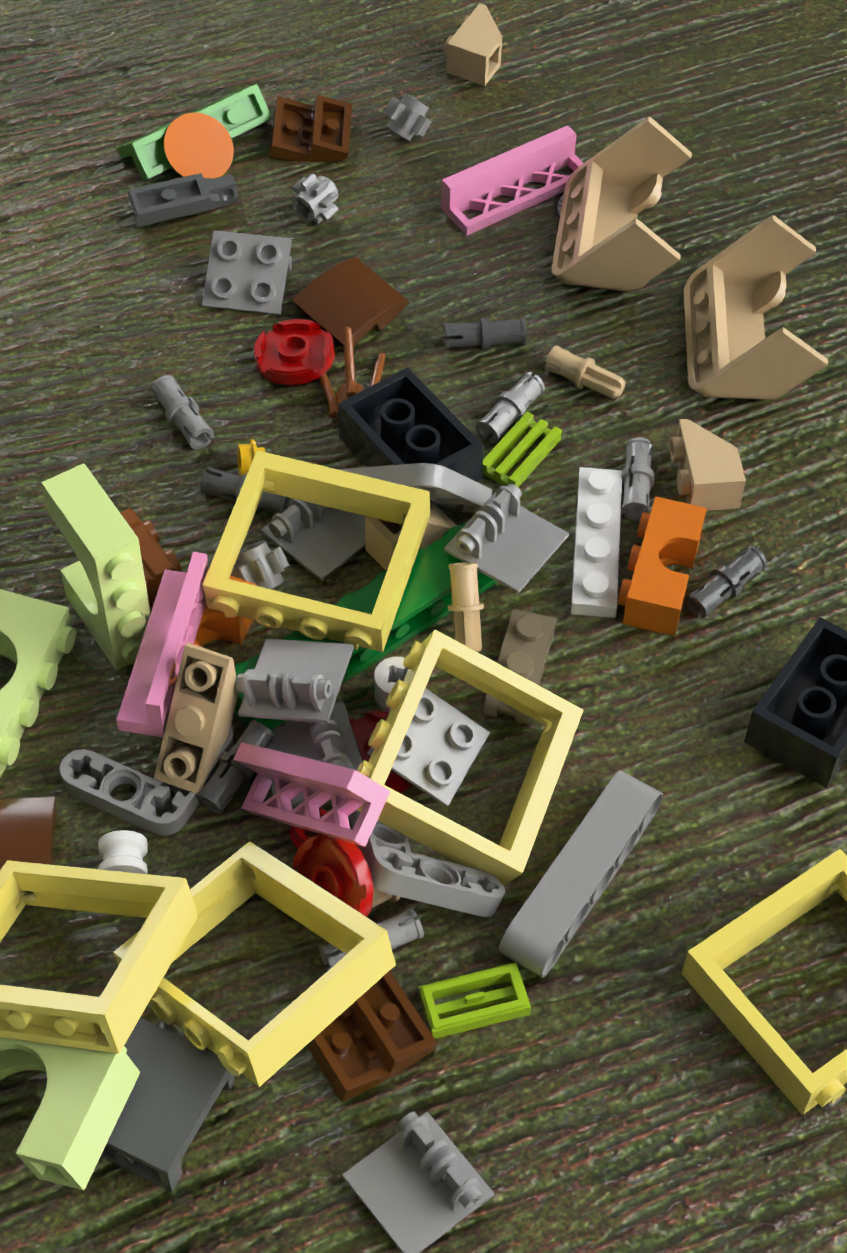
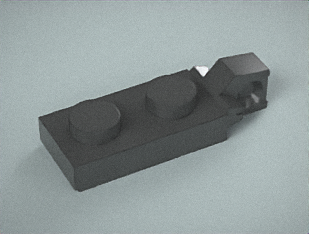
(181, 197)

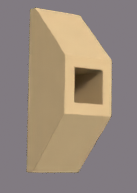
(197, 718)

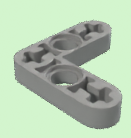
(444, 484)
(149, 794)
(425, 878)

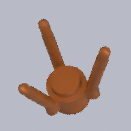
(350, 387)

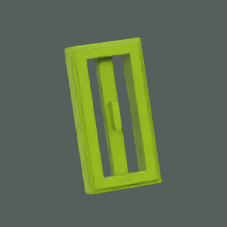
(508, 442)
(478, 1018)

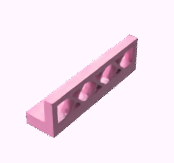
(506, 177)
(157, 664)
(319, 784)

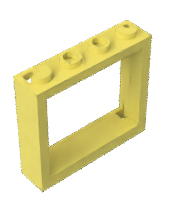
(334, 490)
(436, 831)
(221, 893)
(706, 975)
(87, 1020)

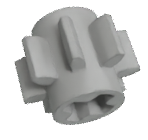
(407, 116)
(315, 198)
(261, 565)

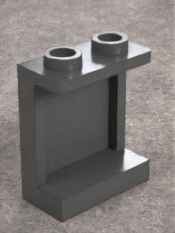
(165, 1104)

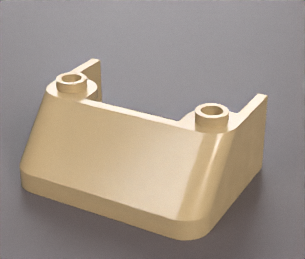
(598, 225)
(727, 320)

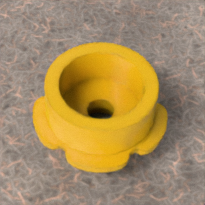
(245, 456)

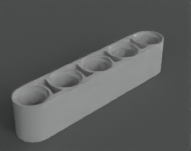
(580, 874)

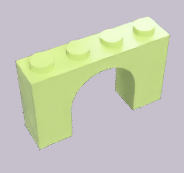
(109, 579)
(35, 639)
(77, 1110)

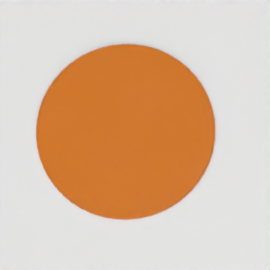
(198, 145)

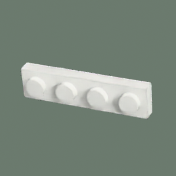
(597, 543)

